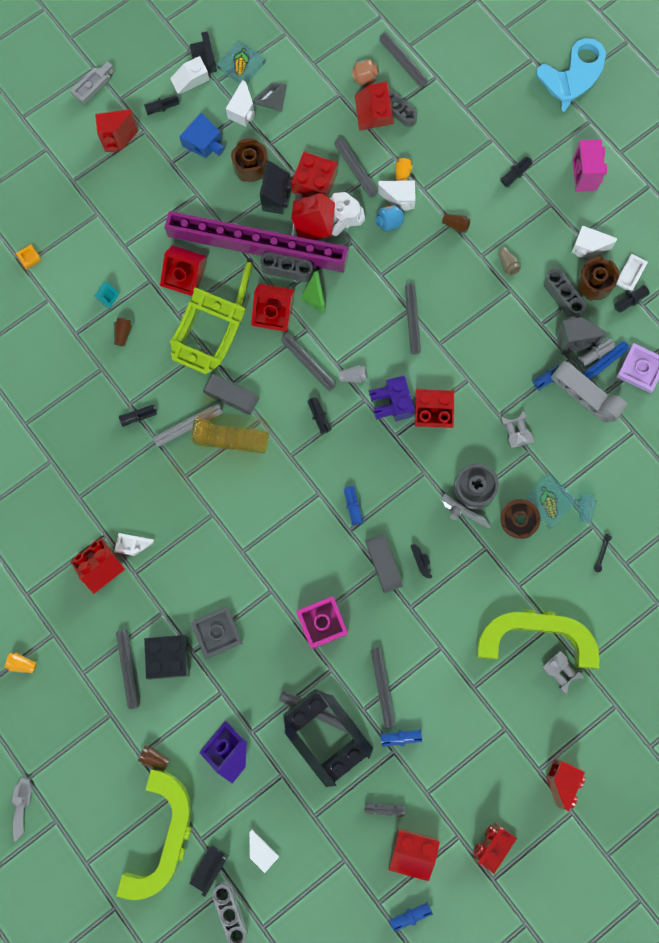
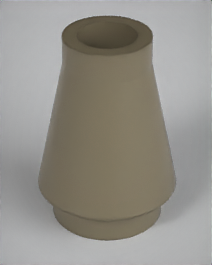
(509, 262)

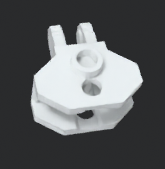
(346, 212)

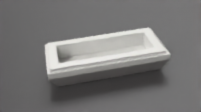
(631, 273)

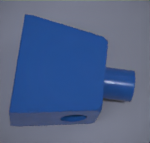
(202, 137)

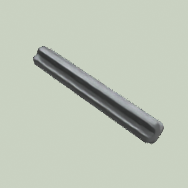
(403, 59)
(356, 167)
(412, 316)
(308, 362)
(127, 669)
(383, 688)
(325, 716)

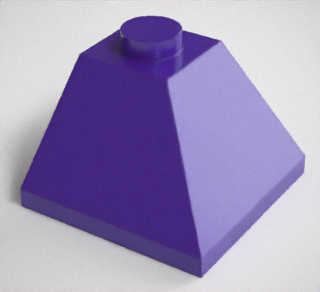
(226, 752)

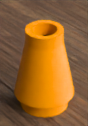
(403, 169)
(19, 663)

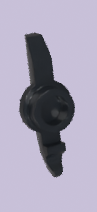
(422, 561)

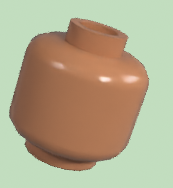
(365, 72)

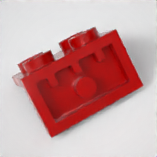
(493, 848)

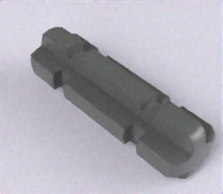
(384, 809)

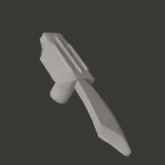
(458, 508)
(21, 799)

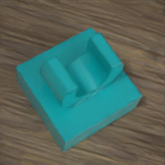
(106, 294)

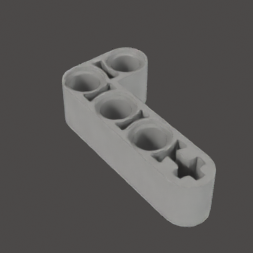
(588, 394)

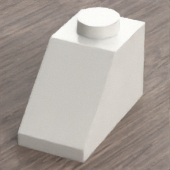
(190, 75)
(241, 106)
(398, 193)
(592, 243)

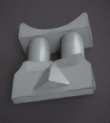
(519, 438)
(556, 665)

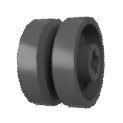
(478, 476)

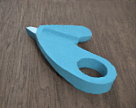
(579, 78)

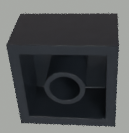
(166, 657)

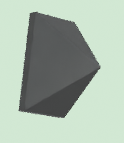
(272, 97)

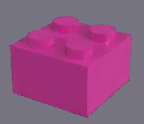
(589, 165)
(322, 623)

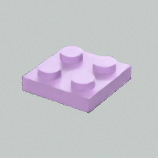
(640, 368)

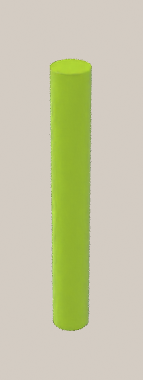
(244, 282)

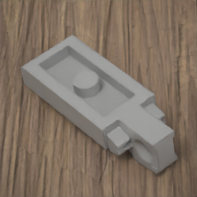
(92, 83)

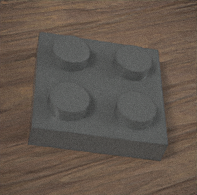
(216, 633)

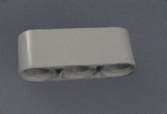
(230, 902)

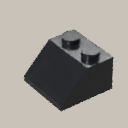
(275, 189)

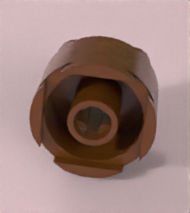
(249, 160)
(597, 278)
(509, 521)

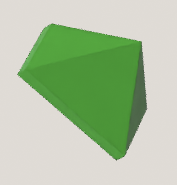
(313, 293)

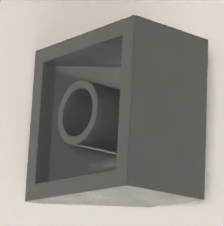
(578, 335)

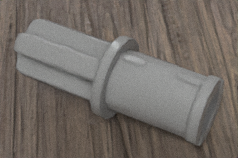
(596, 352)

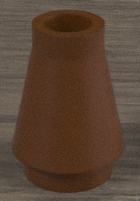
(457, 222)
(121, 331)
(152, 758)

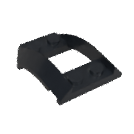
(343, 759)

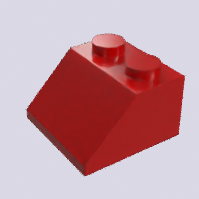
(374, 106)
(116, 129)
(313, 216)
(182, 270)
(272, 307)
(414, 854)

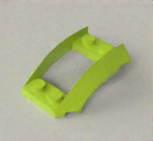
(215, 306)

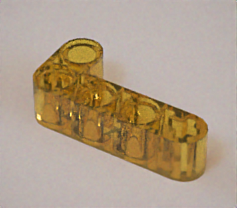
(228, 437)

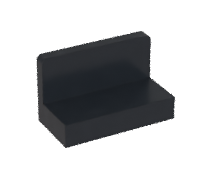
(205, 51)
(209, 869)

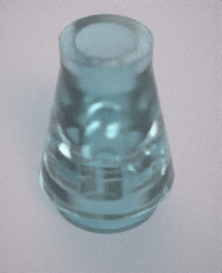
(586, 507)

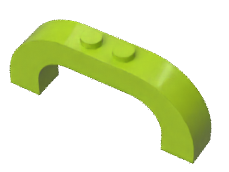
(583, 641)
(141, 887)

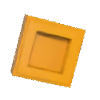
(28, 257)

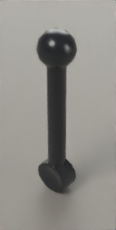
(598, 568)

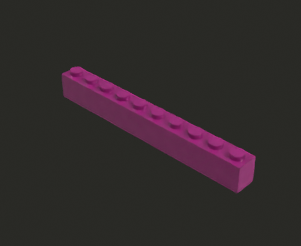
(254, 240)

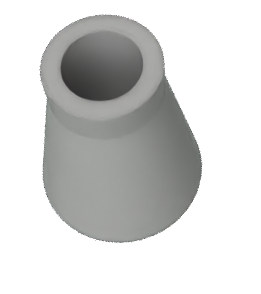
(355, 374)

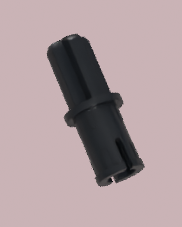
(160, 105)
(516, 171)
(631, 299)
(137, 415)
(319, 415)

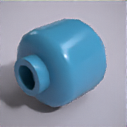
(389, 218)

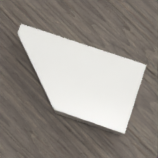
(131, 544)
(261, 852)

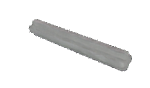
(186, 425)

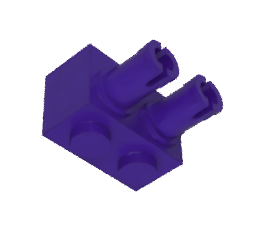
(399, 396)

